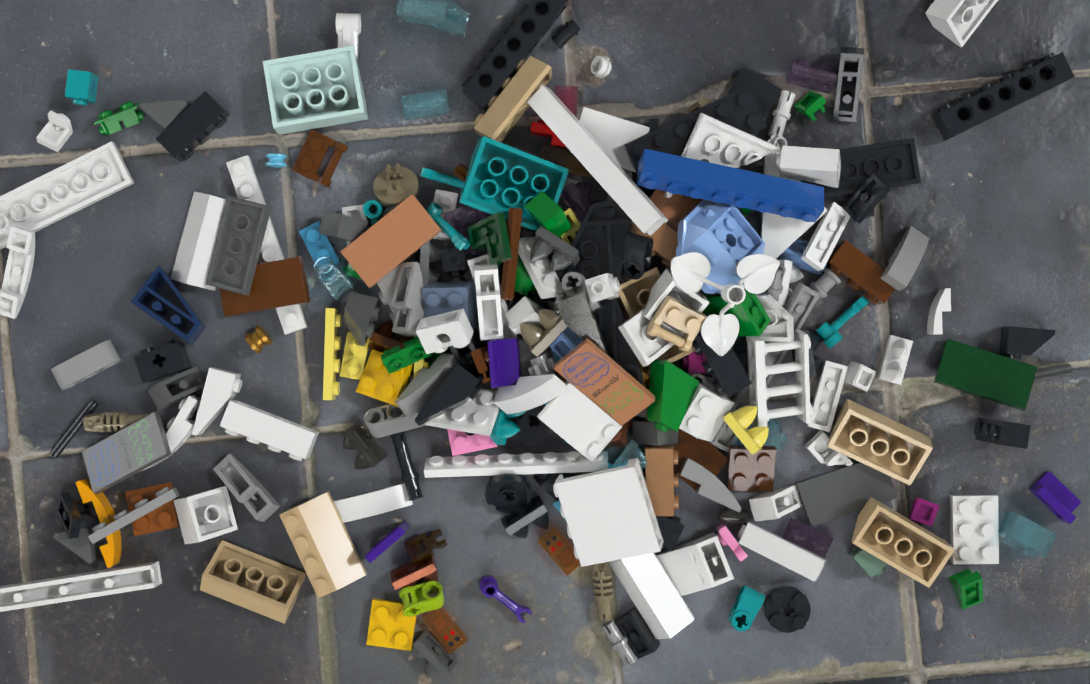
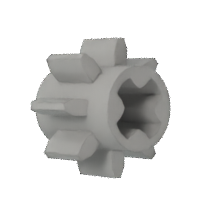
(542, 366)

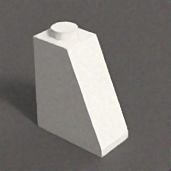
(810, 164)

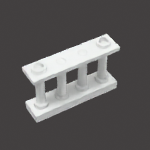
(759, 372)

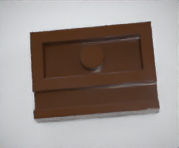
(481, 360)

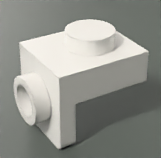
(55, 131)
(602, 287)

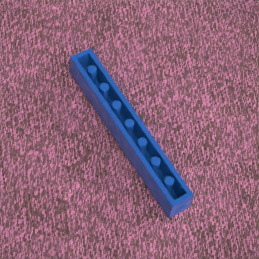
(730, 186)

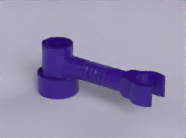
(490, 581)

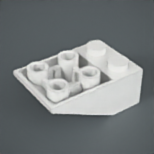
(696, 565)

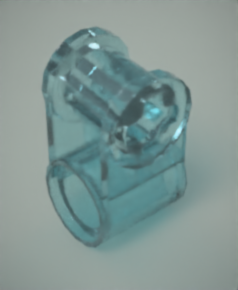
(334, 279)

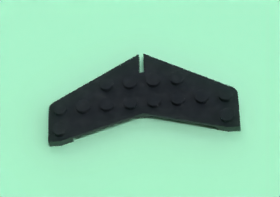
(602, 252)

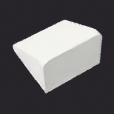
(859, 376)

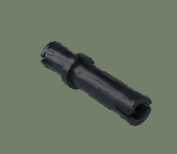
(406, 466)

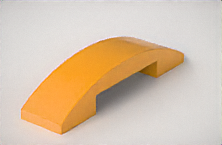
(112, 550)

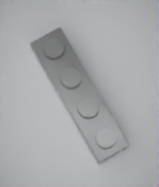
(124, 518)

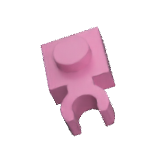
(726, 537)

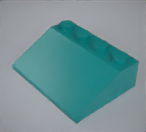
(509, 178)

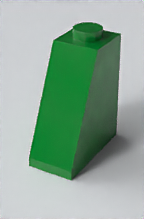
(672, 394)

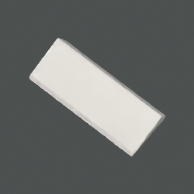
(199, 240)
(653, 594)

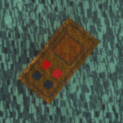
(559, 550)
(445, 629)

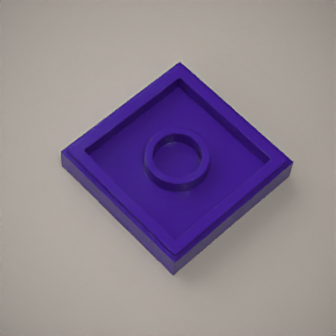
(387, 541)

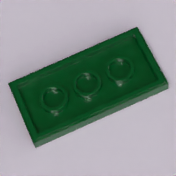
(985, 374)

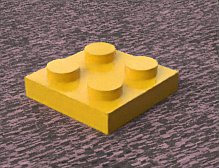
(380, 384)
(389, 626)

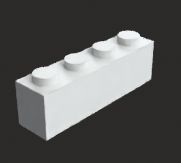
(269, 429)

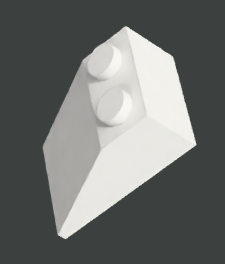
(579, 422)

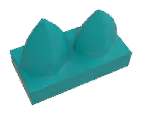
(504, 427)

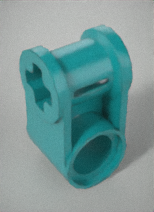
(747, 604)

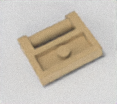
(679, 316)

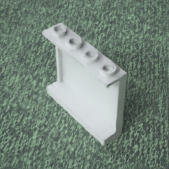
(609, 514)

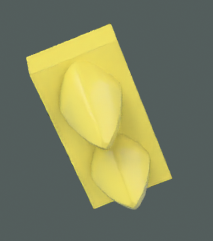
(354, 358)
(739, 422)

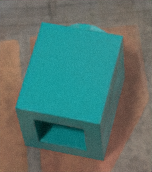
(81, 87)

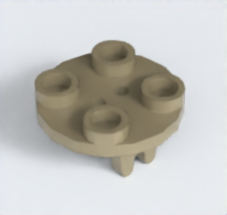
(395, 185)

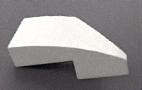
(824, 454)

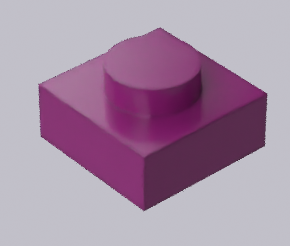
(923, 511)

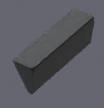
(637, 632)

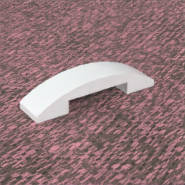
(17, 271)
(373, 503)

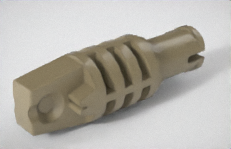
(110, 421)
(603, 590)

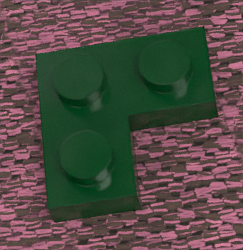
(494, 235)

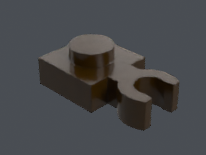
(421, 547)

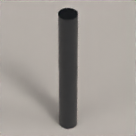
(73, 429)

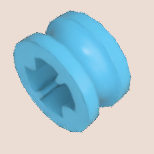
(276, 160)

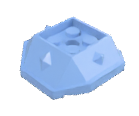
(720, 236)

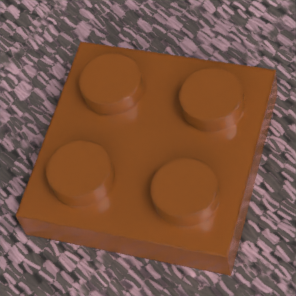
(157, 520)

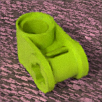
(420, 598)

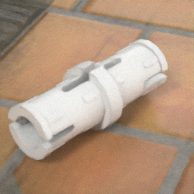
(781, 114)

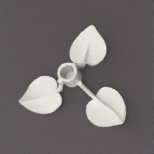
(756, 275)

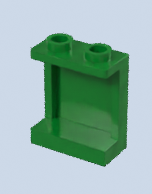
(749, 313)

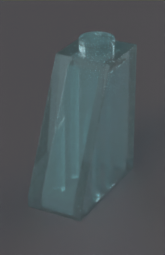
(435, 14)

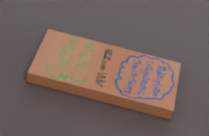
(604, 382)

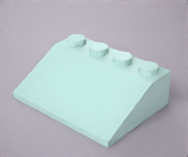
(315, 90)

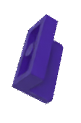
(504, 362)
(1056, 497)

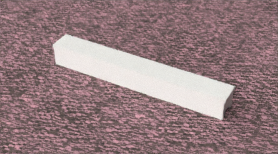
(597, 160)
(80, 586)

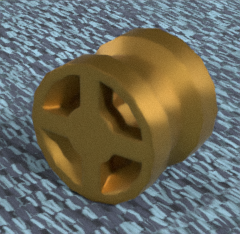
(258, 339)

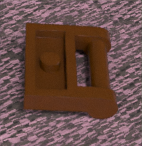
(313, 155)

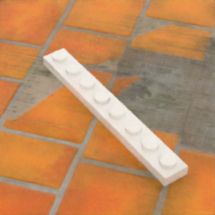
(248, 188)
(515, 464)

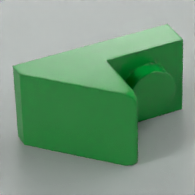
(967, 588)

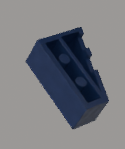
(167, 305)

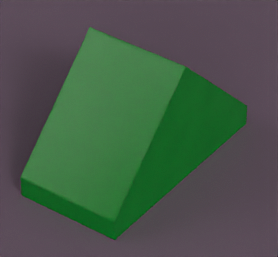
(548, 214)

